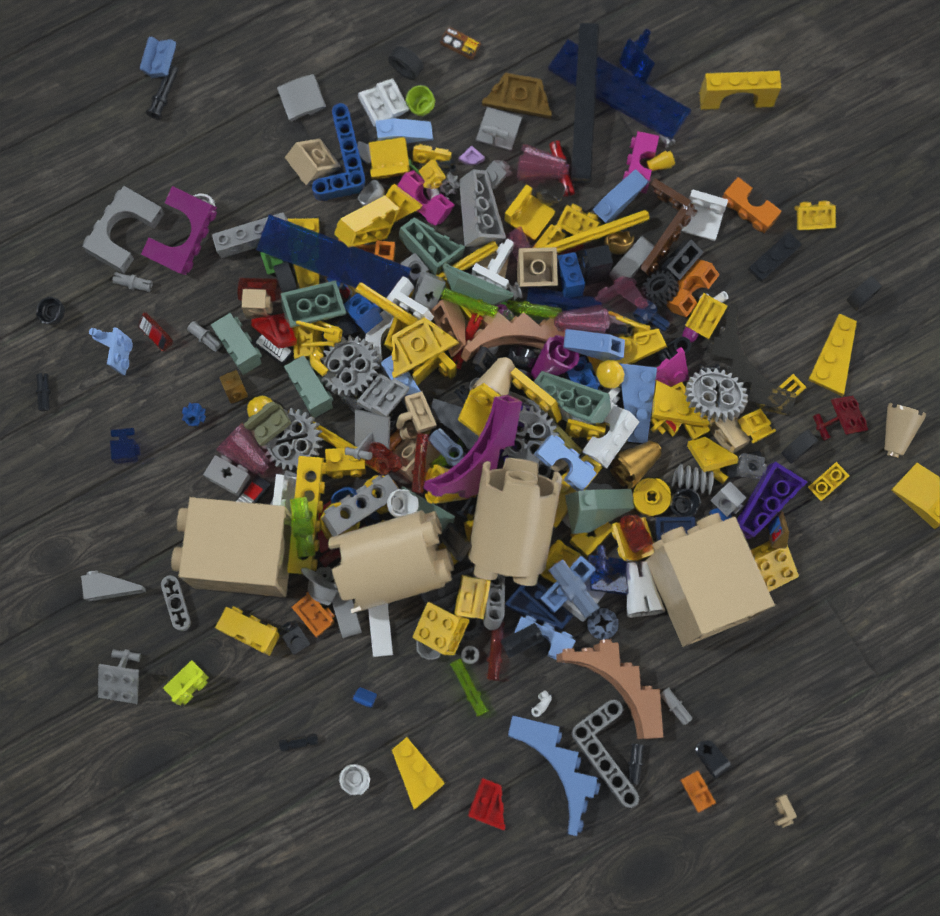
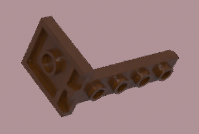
(672, 233)

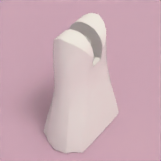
(643, 595)

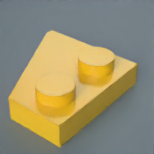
(403, 200)
(710, 454)

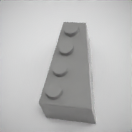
(479, 210)

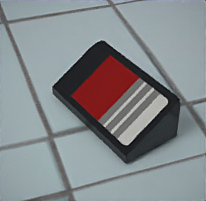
(254, 491)

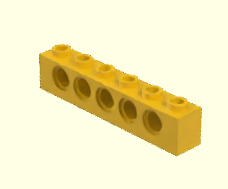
(306, 465)

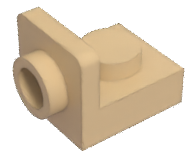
(785, 808)

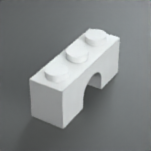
(606, 448)

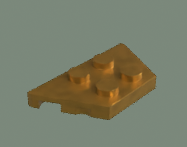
(519, 95)

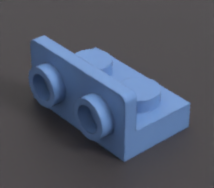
(157, 57)

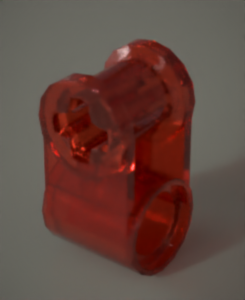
(383, 459)
(636, 535)

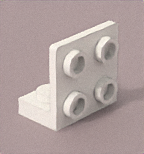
(709, 215)
(285, 490)

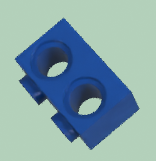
(570, 275)
(363, 312)
(583, 374)

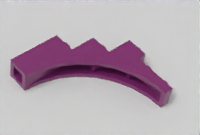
(496, 435)

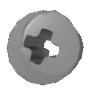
(693, 478)

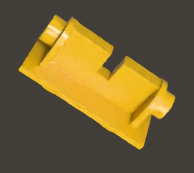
(424, 154)
(551, 235)

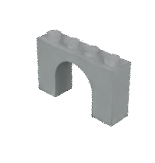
(125, 205)

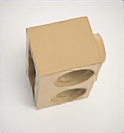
(256, 303)

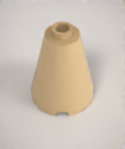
(498, 376)
(901, 428)

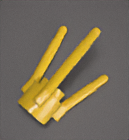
(638, 327)
(331, 333)

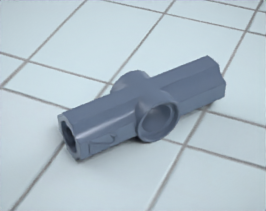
(445, 446)
(574, 588)

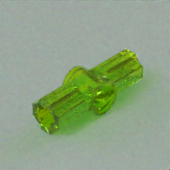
(302, 527)

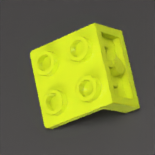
(186, 683)

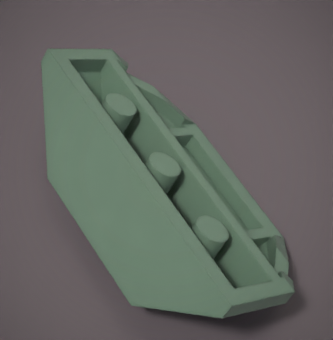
(475, 287)

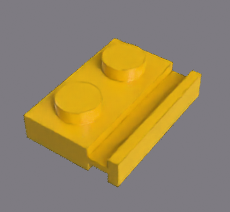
(706, 315)
(756, 425)
(472, 597)

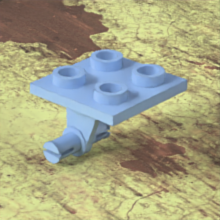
(119, 350)

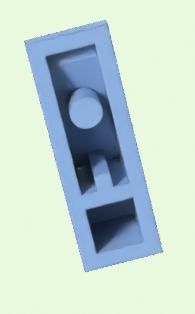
(409, 129)

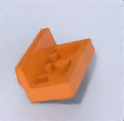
(314, 615)

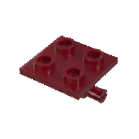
(848, 415)

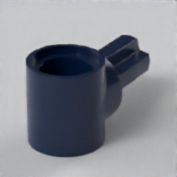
(650, 315)

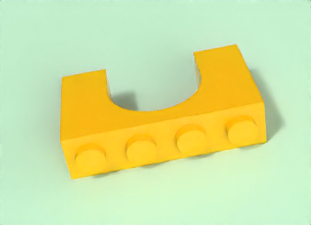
(717, 86)

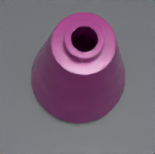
(555, 358)

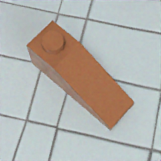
(451, 320)

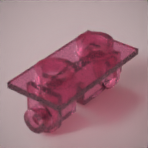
(519, 240)

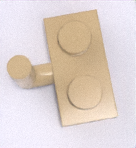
(417, 411)

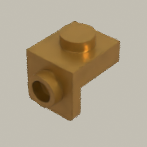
(233, 386)

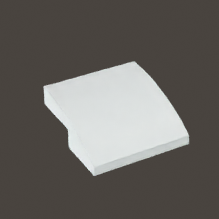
(383, 101)

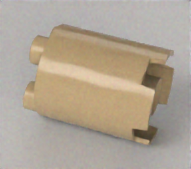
(513, 521)
(391, 560)

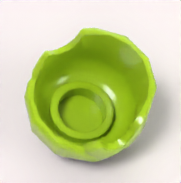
(420, 100)

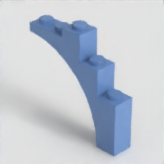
(577, 786)

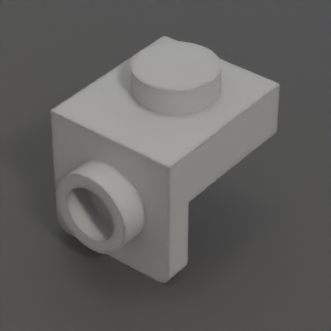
(497, 172)

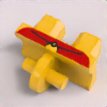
(671, 426)

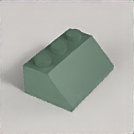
(312, 303)

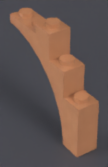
(501, 331)
(642, 701)

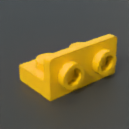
(816, 216)
(576, 221)
(306, 335)

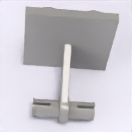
(498, 129)
(368, 429)
(119, 682)

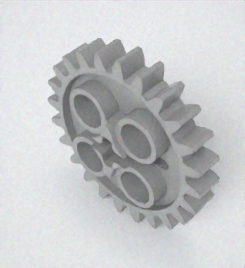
(359, 378)
(702, 395)
(530, 419)
(295, 451)

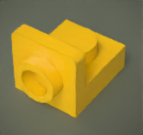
(432, 175)

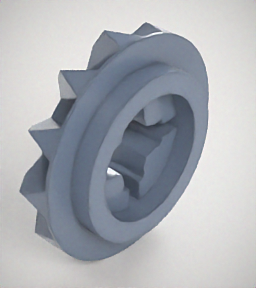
(598, 631)

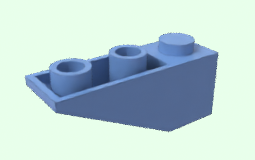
(595, 345)

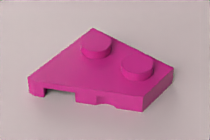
(673, 370)

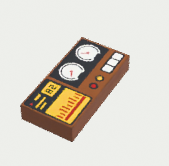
(460, 43)

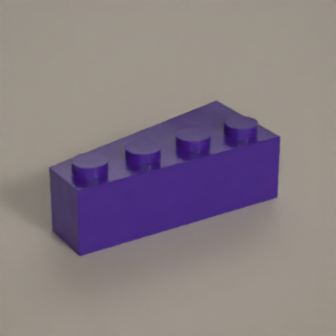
(768, 498)

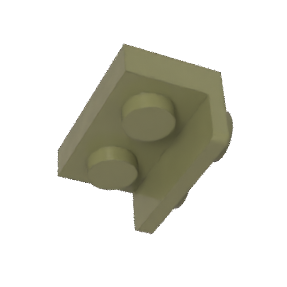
(268, 423)

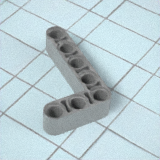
(602, 754)

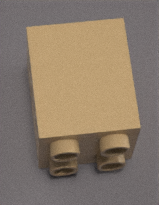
(234, 547)
(708, 578)

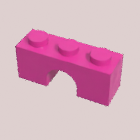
(643, 147)
(434, 210)

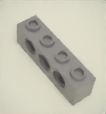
(241, 237)
(338, 525)

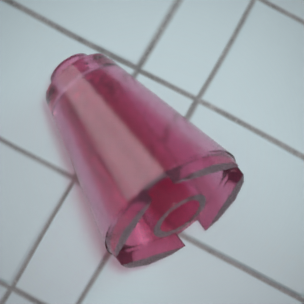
(540, 165)
(587, 319)
(244, 450)

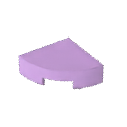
(471, 157)

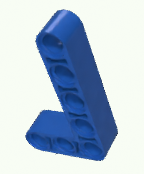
(348, 156)

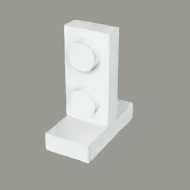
(495, 266)
(400, 297)

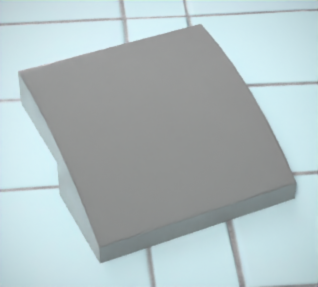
(301, 97)
(382, 395)

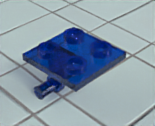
(635, 59)
(608, 574)

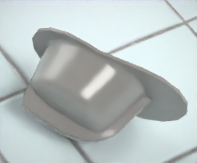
(319, 587)

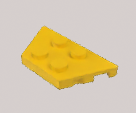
(417, 345)

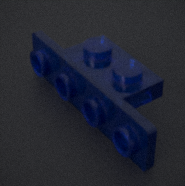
(557, 299)

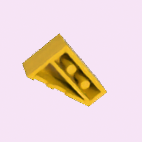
(367, 223)
(248, 630)

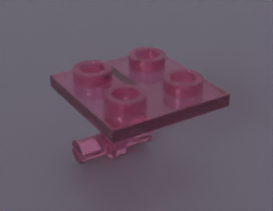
(624, 287)

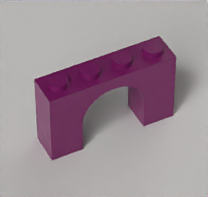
(200, 215)

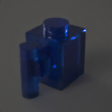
(124, 449)

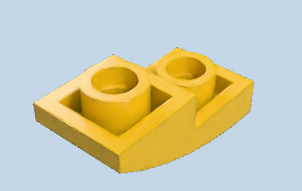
(828, 481)

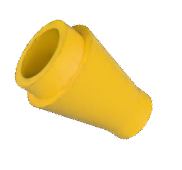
(662, 161)

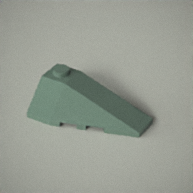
(576, 398)
(597, 507)

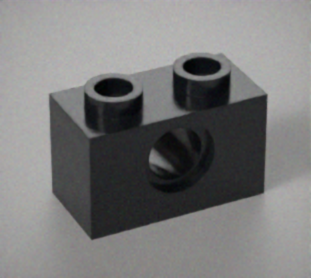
(682, 259)

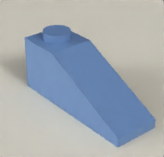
(620, 196)
(554, 596)

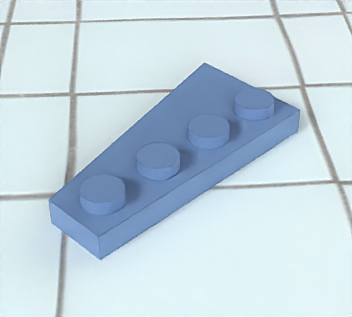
(638, 397)

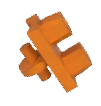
(698, 791)

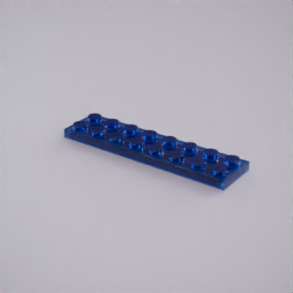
(625, 93)
(329, 256)

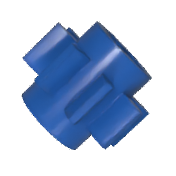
(193, 414)

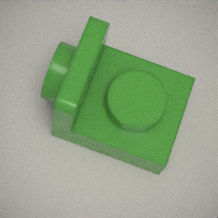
(270, 261)

